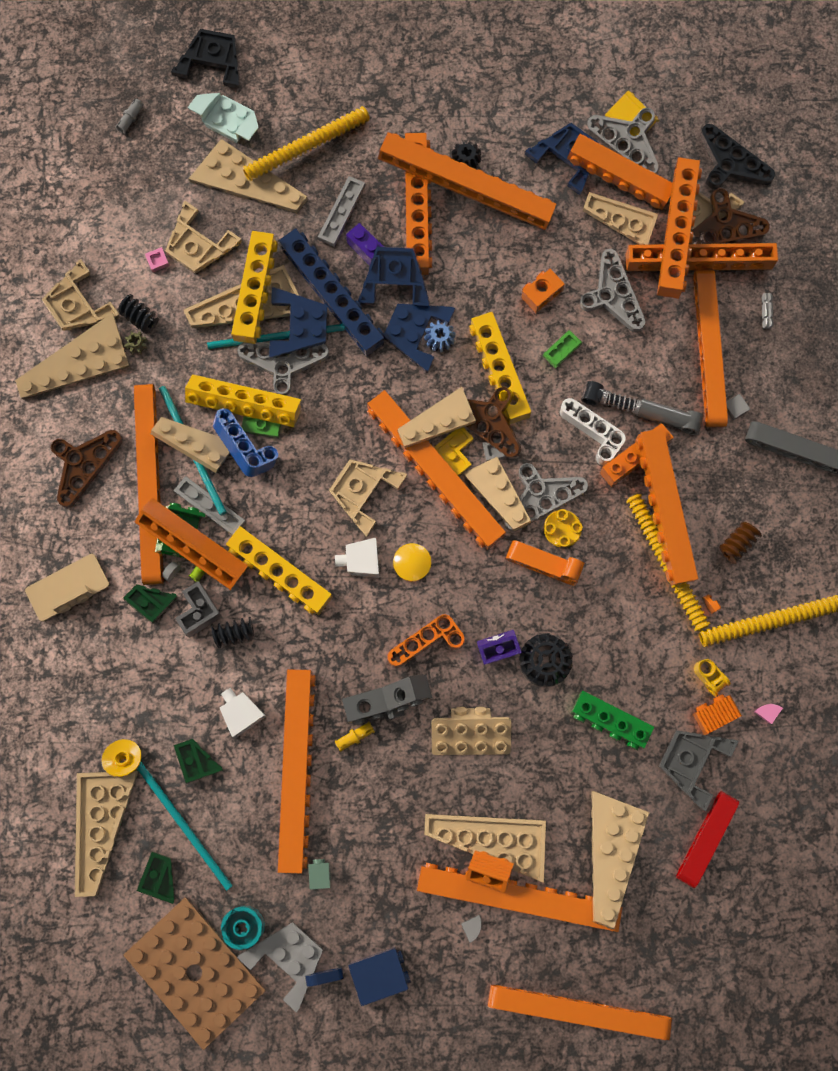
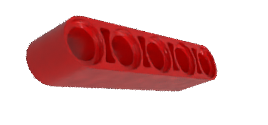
(707, 839)

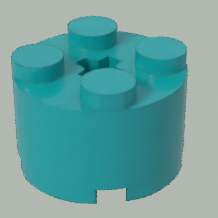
(231, 930)

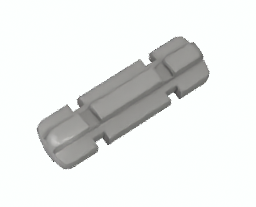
(767, 311)

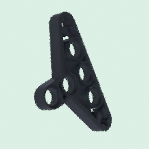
(739, 167)

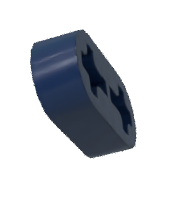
(324, 977)

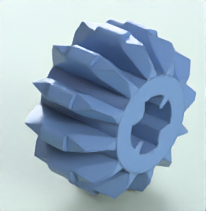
(434, 331)

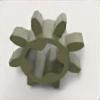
(132, 338)

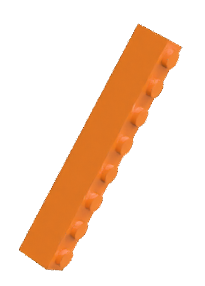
(667, 507)

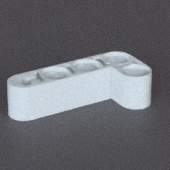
(590, 429)

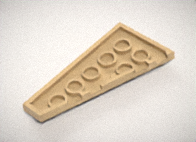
(224, 171)
(222, 307)
(85, 357)
(99, 813)
(512, 839)
(615, 843)

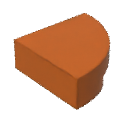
(713, 606)

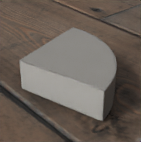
(472, 928)

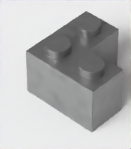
(202, 612)

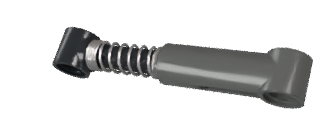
(687, 421)

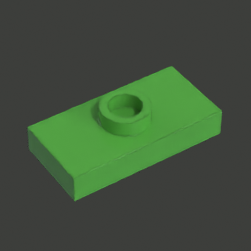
(562, 349)
(260, 427)

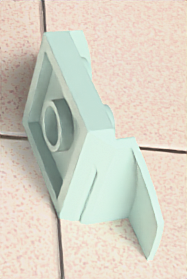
(225, 116)

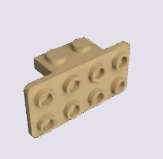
(67, 587)
(471, 733)

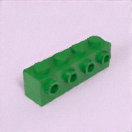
(612, 720)

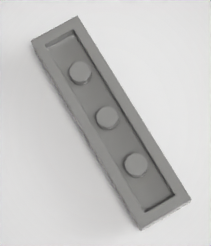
(341, 211)
(202, 500)

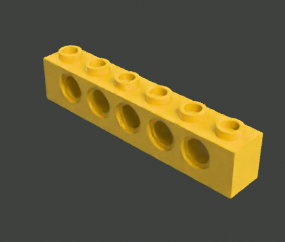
(258, 242)
(487, 324)
(242, 400)
(321, 596)

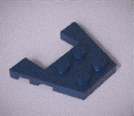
(560, 145)
(395, 267)
(307, 323)
(408, 328)

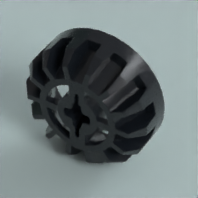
(534, 673)

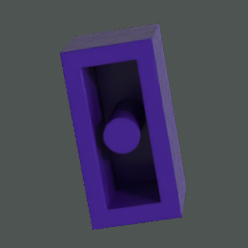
(362, 242)
(498, 647)

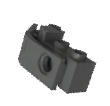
(388, 700)

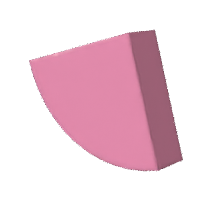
(768, 712)

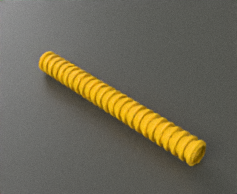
(306, 143)
(683, 591)
(770, 621)

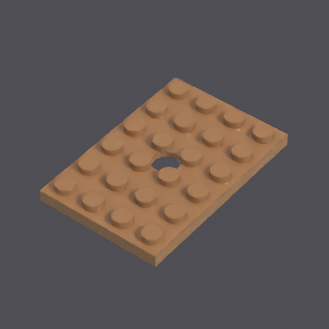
(225, 985)

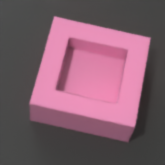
(157, 259)

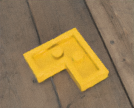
(451, 448)

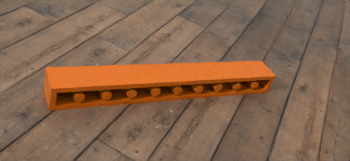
(466, 180)
(438, 473)
(295, 772)
(515, 898)

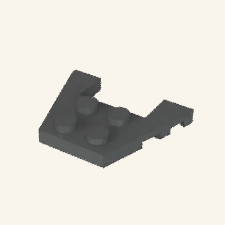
(686, 758)

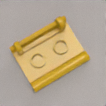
(627, 108)

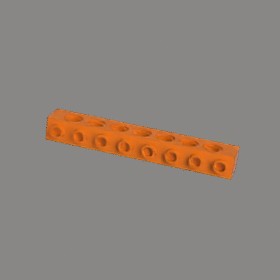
(418, 211)
(707, 257)
(668, 285)

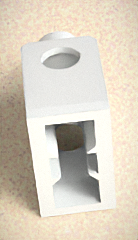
(360, 559)
(239, 712)

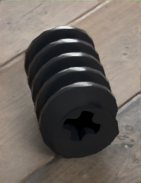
(137, 314)
(233, 633)

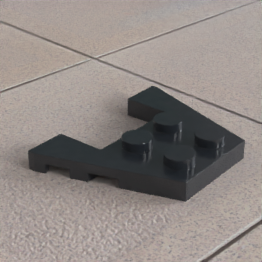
(213, 50)

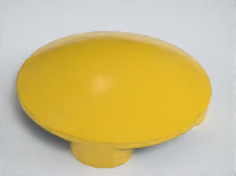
(562, 528)
(412, 562)

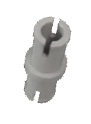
(129, 116)

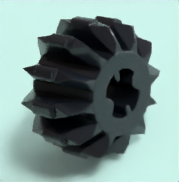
(471, 151)

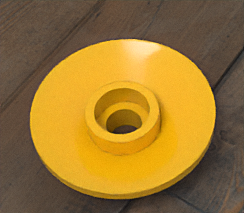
(116, 752)

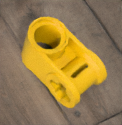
(712, 678)

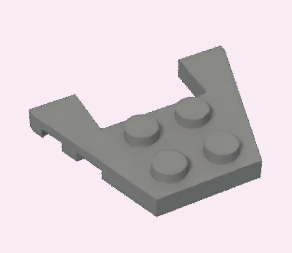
(293, 953)

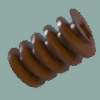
(738, 540)

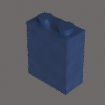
(379, 976)

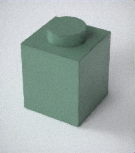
(319, 874)

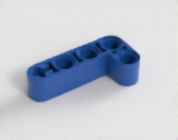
(226, 426)

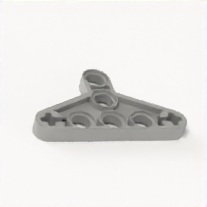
(622, 133)
(616, 303)
(292, 361)
(549, 492)

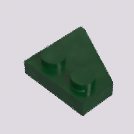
(149, 602)
(195, 761)
(158, 878)

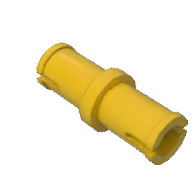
(354, 736)

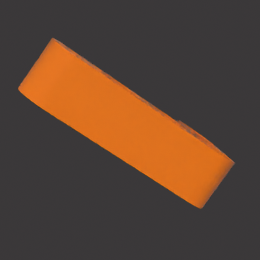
(547, 564)
(423, 644)

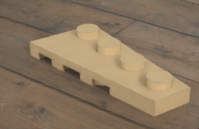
(625, 219)
(443, 417)
(194, 443)
(498, 491)

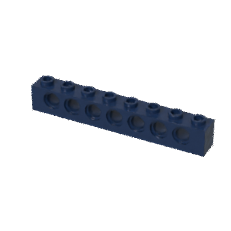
(367, 343)

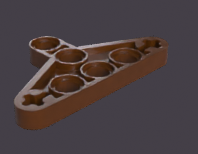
(733, 222)
(495, 424)
(88, 455)

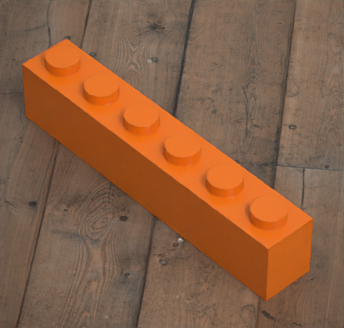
(620, 171)
(191, 543)

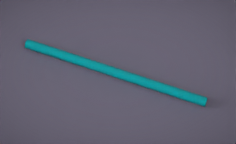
(267, 337)
(201, 469)
(184, 827)

